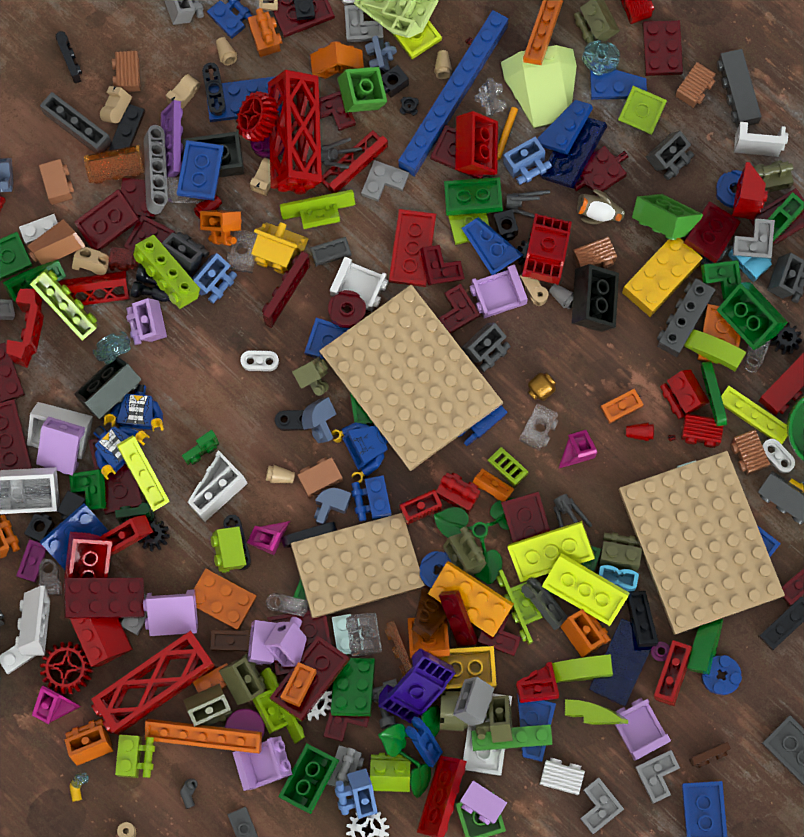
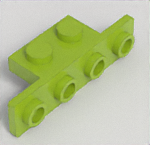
(318, 210)
(524, 609)
(272, 714)

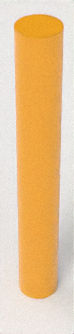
(506, 131)

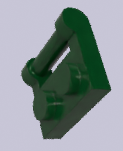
(127, 512)

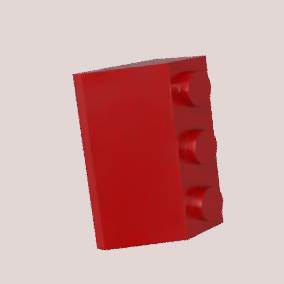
(476, 144)
(749, 193)
(87, 556)
(101, 639)

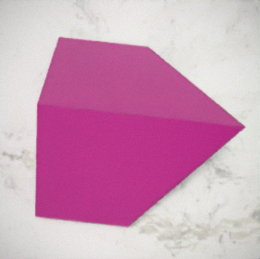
(578, 449)
(268, 537)
(52, 706)

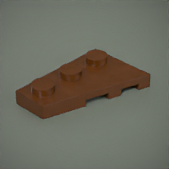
(428, 615)

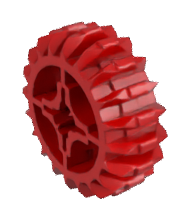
(257, 116)
(66, 677)

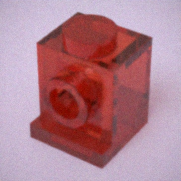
(122, 259)

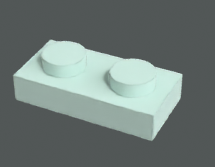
(341, 633)

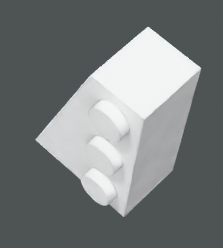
(216, 487)

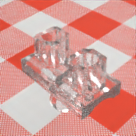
(488, 97)

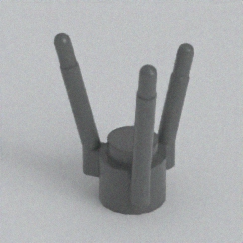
(329, 154)
(515, 200)
(565, 505)

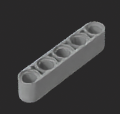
(152, 176)

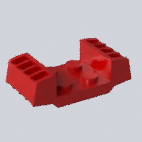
(546, 249)
(31, 304)

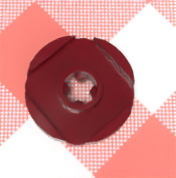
(339, 301)

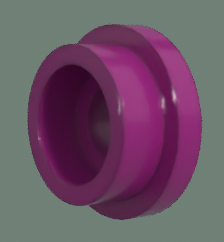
(658, 657)

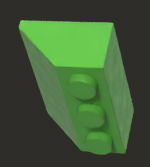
(665, 215)

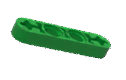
(713, 393)

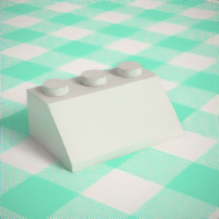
(43, 411)
(34, 622)

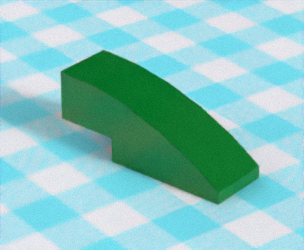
(786, 214)
(24, 279)
(705, 647)

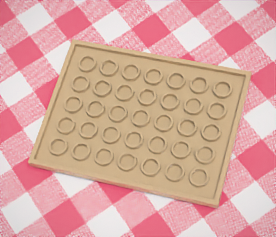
(411, 377)
(701, 542)

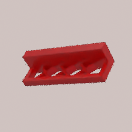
(357, 165)
(96, 282)

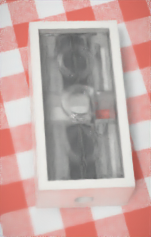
(29, 490)

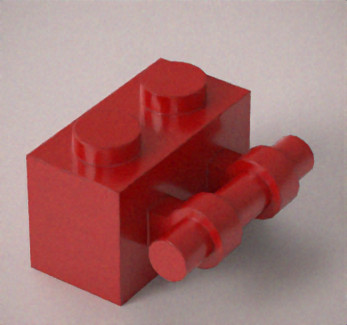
(687, 391)
(458, 492)

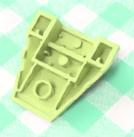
(399, 16)
(542, 89)

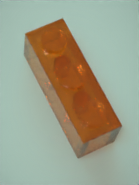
(114, 164)

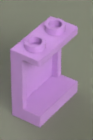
(499, 292)
(59, 445)
(171, 614)
(643, 729)
(263, 768)

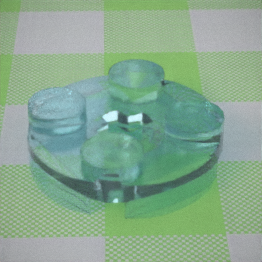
(599, 65)
(111, 347)

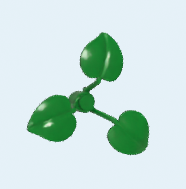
(454, 518)
(394, 741)

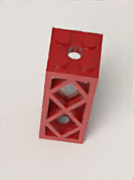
(288, 85)
(131, 681)

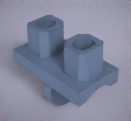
(382, 52)

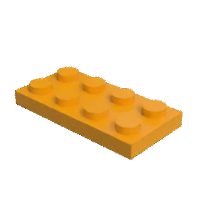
(483, 605)

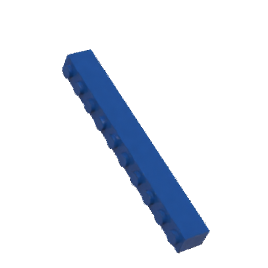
(453, 93)

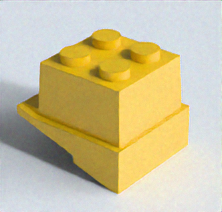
(277, 247)

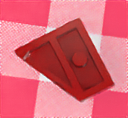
(538, 685)

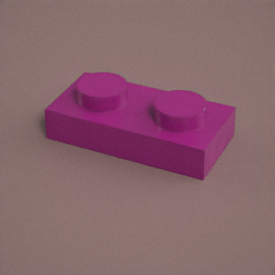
(30, 562)

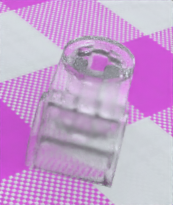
(758, 355)
(50, 579)

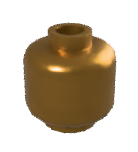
(541, 386)

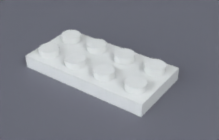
(483, 761)

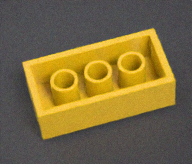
(662, 275)
(471, 663)

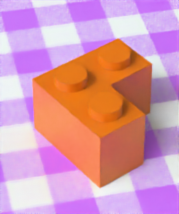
(335, 59)

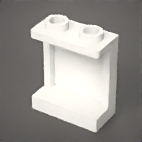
(758, 143)
(360, 280)

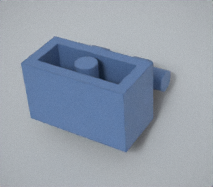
(525, 157)
(210, 273)
(361, 794)

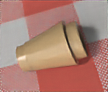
(226, 52)
(443, 65)
(279, 475)

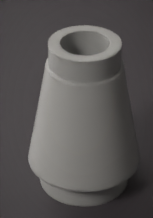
(562, 295)

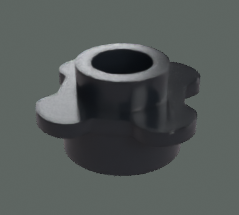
(409, 101)

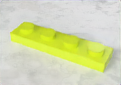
(754, 415)
(142, 473)

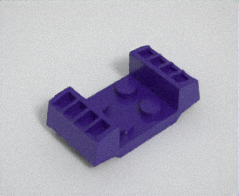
(418, 687)

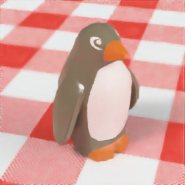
(598, 208)

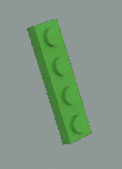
(522, 737)

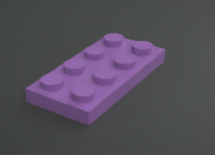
(173, 131)

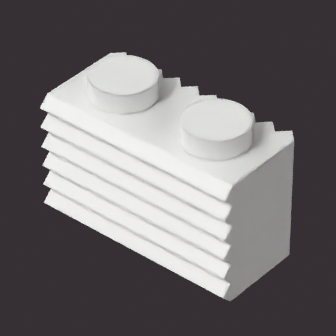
(562, 777)

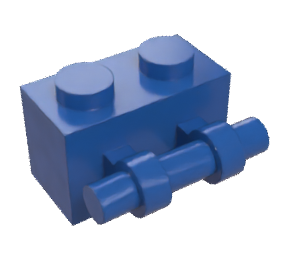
(377, 497)

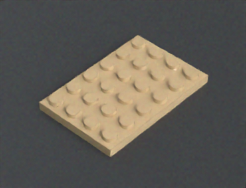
(357, 565)

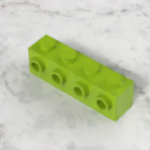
(166, 271)
(64, 304)

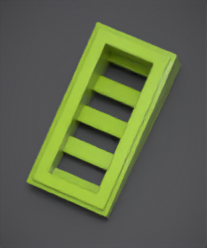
(517, 466)

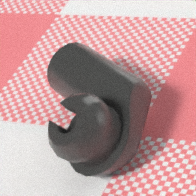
(187, 791)

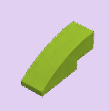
(715, 349)
(583, 668)
(593, 713)

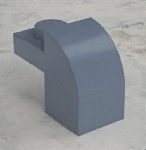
(6, 175)
(315, 418)
(331, 499)

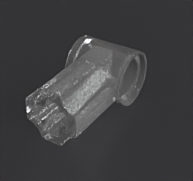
(287, 604)

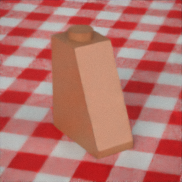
(55, 244)

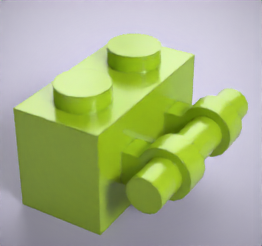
(228, 549)
(129, 756)
(390, 773)

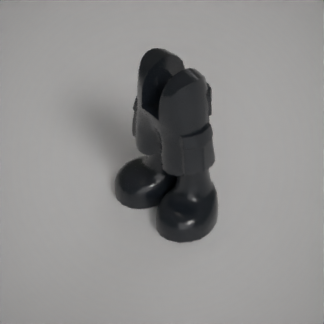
(139, 289)

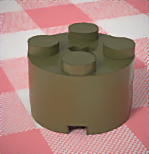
(447, 719)

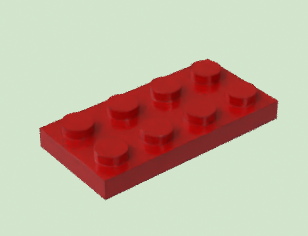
(412, 233)
(441, 796)

